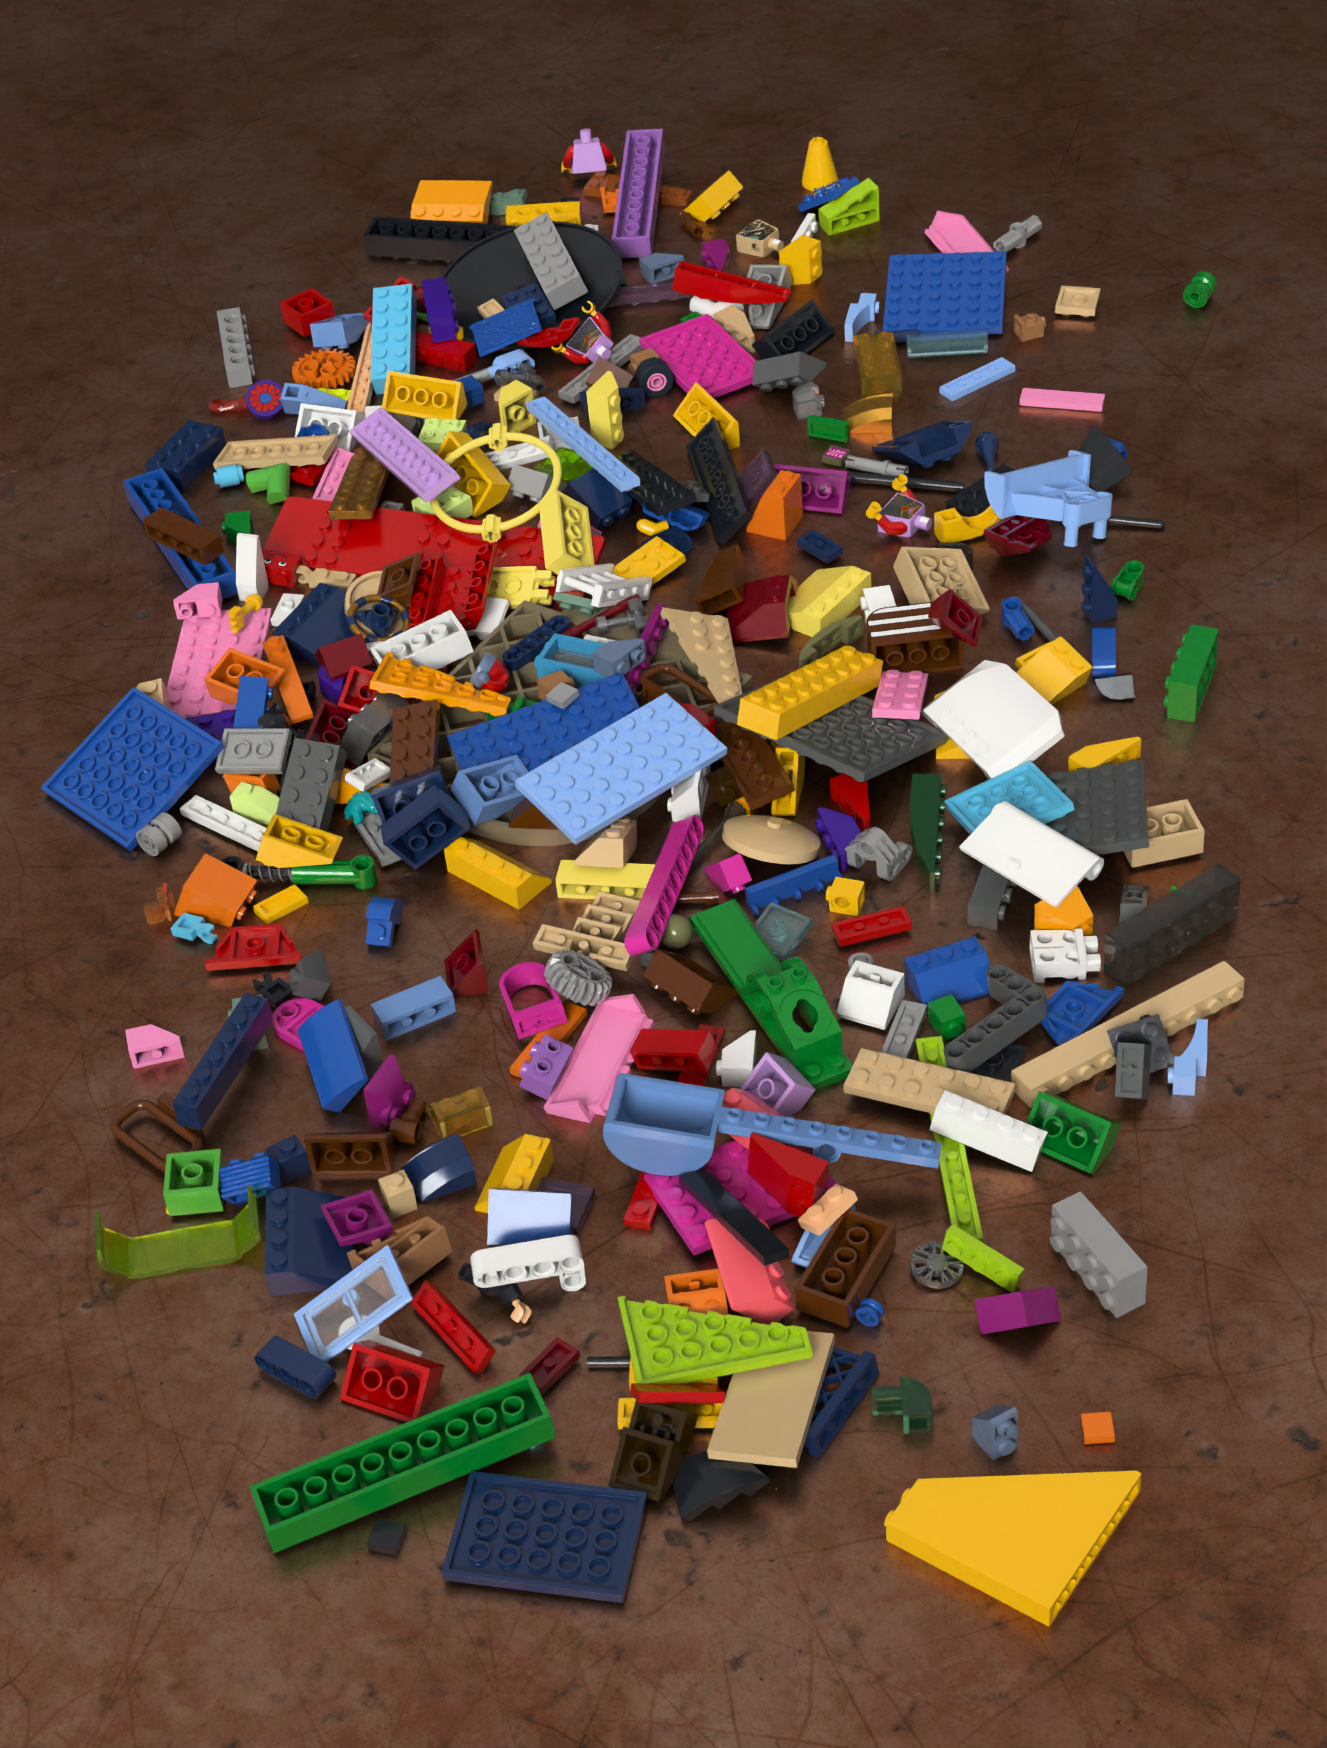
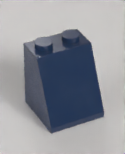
(601, 497)

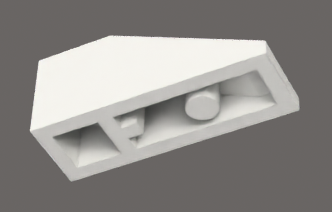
(250, 567)

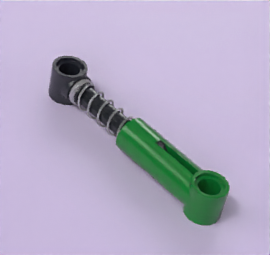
(357, 871)

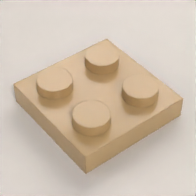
(1077, 301)

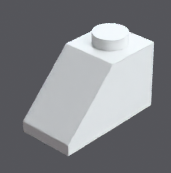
(738, 1060)

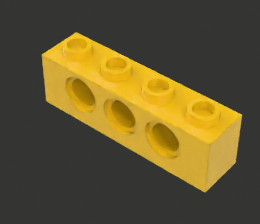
(558, 212)

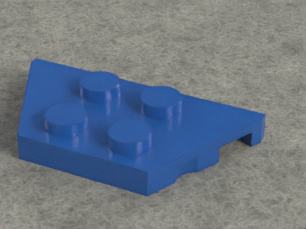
(1078, 1009)

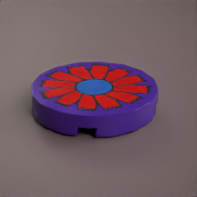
(264, 399)

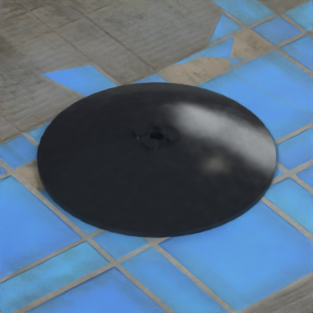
(501, 266)

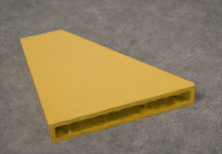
(1014, 1534)

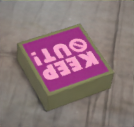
(835, 456)

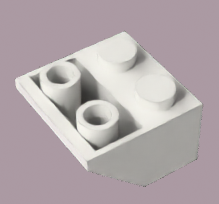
(871, 995)

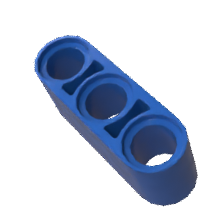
(1103, 651)

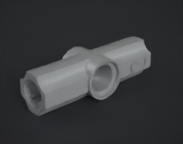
(1018, 234)

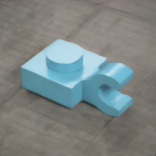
(191, 926)

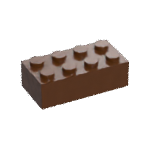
(845, 1267)

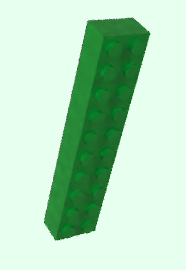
(402, 1462)

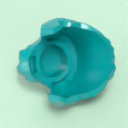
(358, 806)

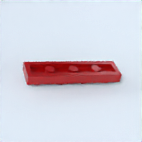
(453, 1327)

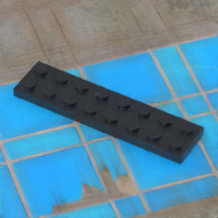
(719, 477)
(657, 489)

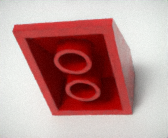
(787, 1173)

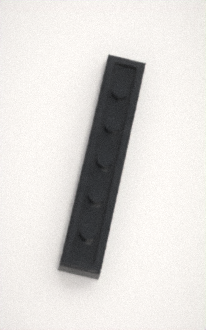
(734, 1216)

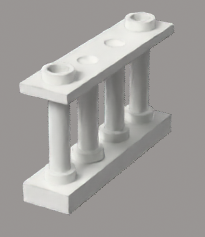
(604, 586)

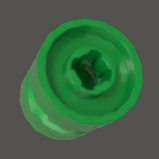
(1199, 289)

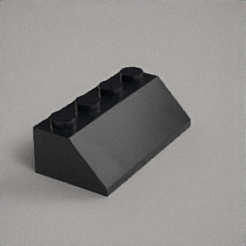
(796, 333)

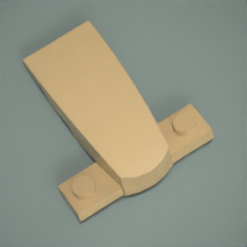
(596, 934)

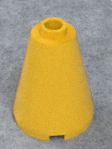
(819, 165)

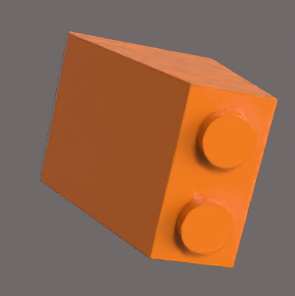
(779, 507)
(216, 892)

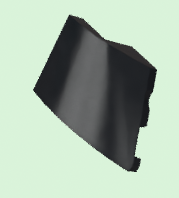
(1106, 463)
(713, 1483)

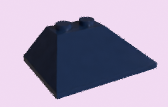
(928, 444)

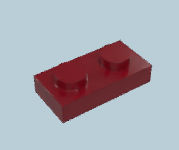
(551, 1364)

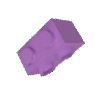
(545, 1067)

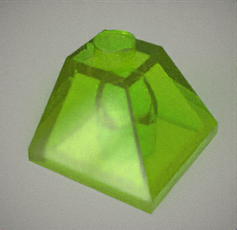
(571, 463)

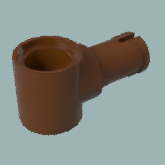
(409, 1126)

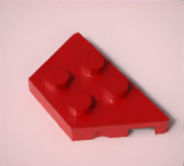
(254, 948)

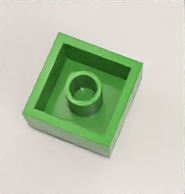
(193, 1182)

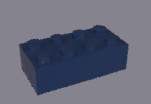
(188, 453)

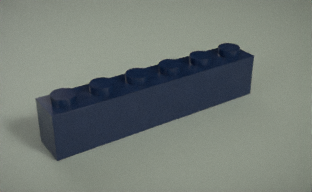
(222, 1061)

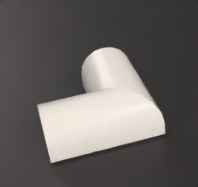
(707, 306)

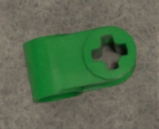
(1129, 580)

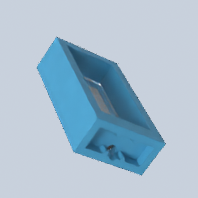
(571, 656)

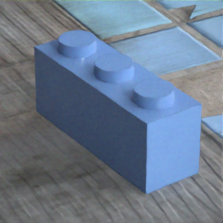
(413, 1008)

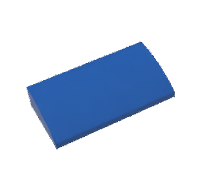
(333, 1056)

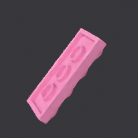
(900, 695)

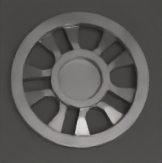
(935, 1265)

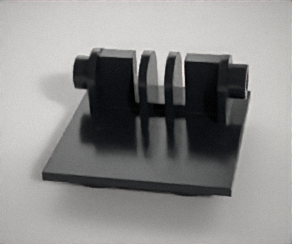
(1145, 1031)

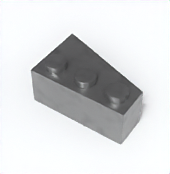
(370, 726)

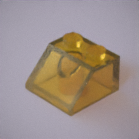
(461, 1112)

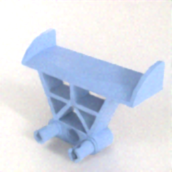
(1052, 492)

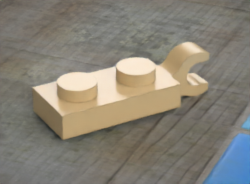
(338, 579)

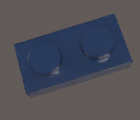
(819, 546)

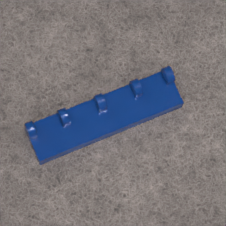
(792, 883)

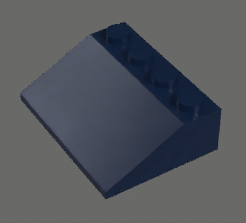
(315, 623)
(300, 1243)

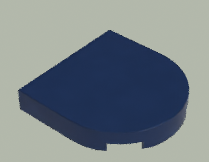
(676, 538)

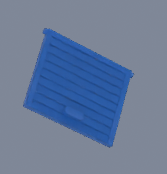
(506, 327)

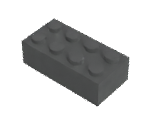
(312, 783)

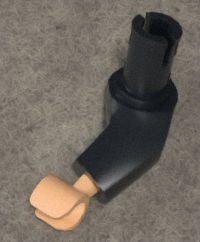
(509, 1294)

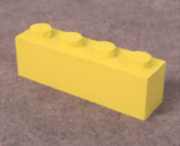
(586, 881)

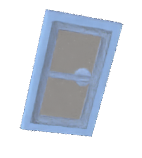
(353, 1305)

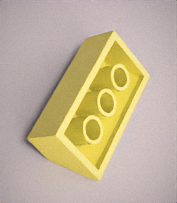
(565, 533)

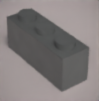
(989, 899)

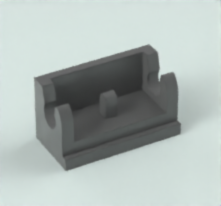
(1133, 1070)

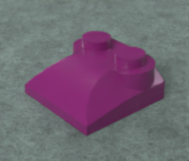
(387, 1094)
(357, 1219)

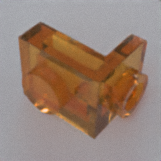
(162, 908)

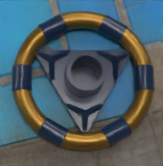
(378, 619)

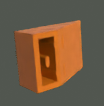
(697, 1290)

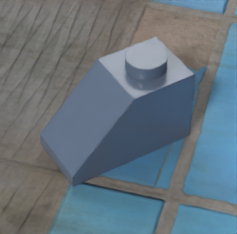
(659, 266)

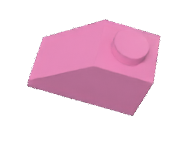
(152, 1046)

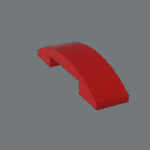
(551, 336)

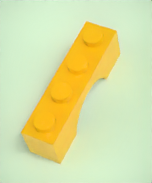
(952, 527)

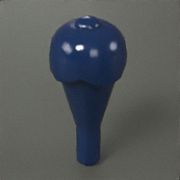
(987, 445)

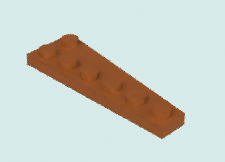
(668, 195)

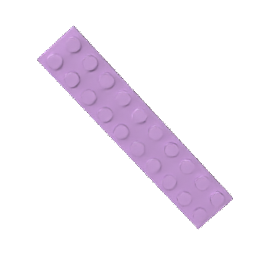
(404, 455)

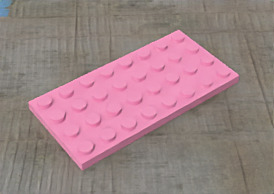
(198, 651)

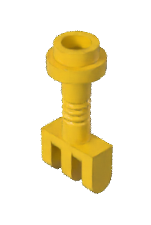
(237, 614)

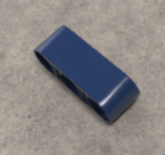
(295, 1367)

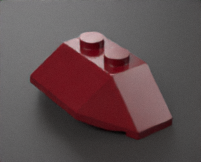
(1018, 534)

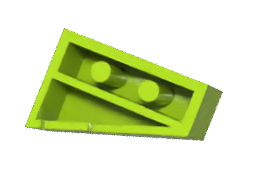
(851, 209)

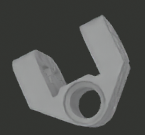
(877, 846)

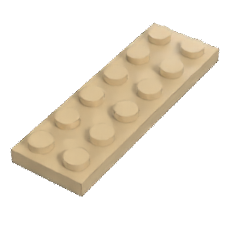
(269, 452)
(921, 1084)

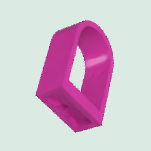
(527, 1020)

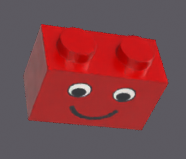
(282, 567)

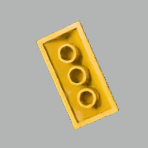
(423, 396)
(700, 408)

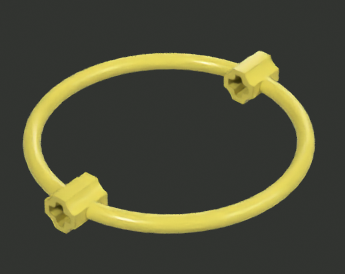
(498, 440)

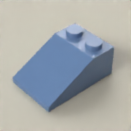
(338, 330)
(489, 788)

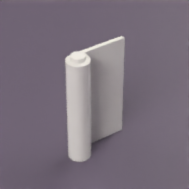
(1031, 854)

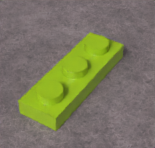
(983, 1258)

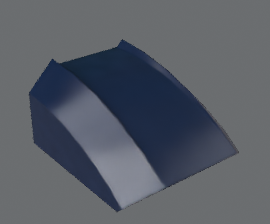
(441, 1169)

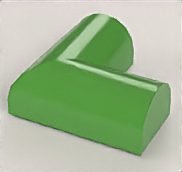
(273, 479)

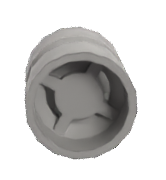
(158, 834)

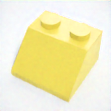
(513, 406)

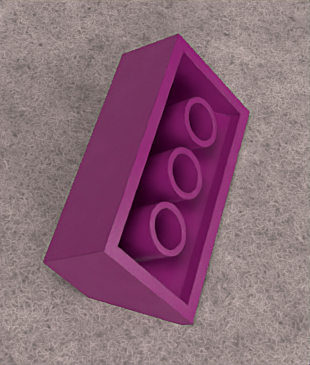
(821, 488)

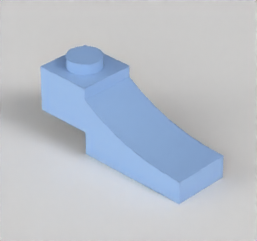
(860, 314)
(1191, 1062)

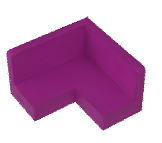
(1017, 1310)

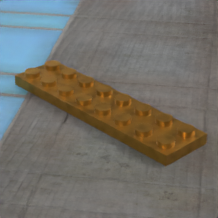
(359, 487)

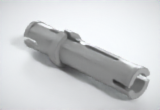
(876, 466)

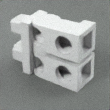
(1062, 954)

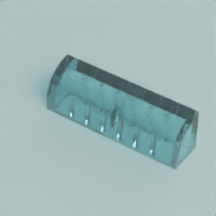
(947, 343)

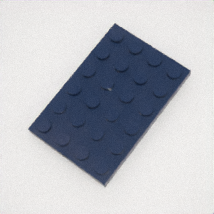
(545, 1536)

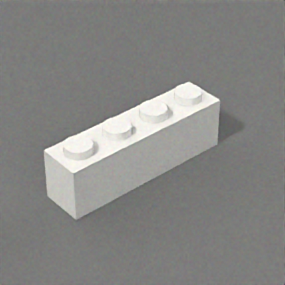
(988, 1130)

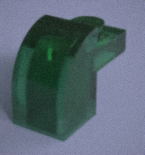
(909, 1399)

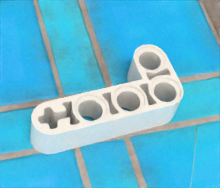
(531, 1261)

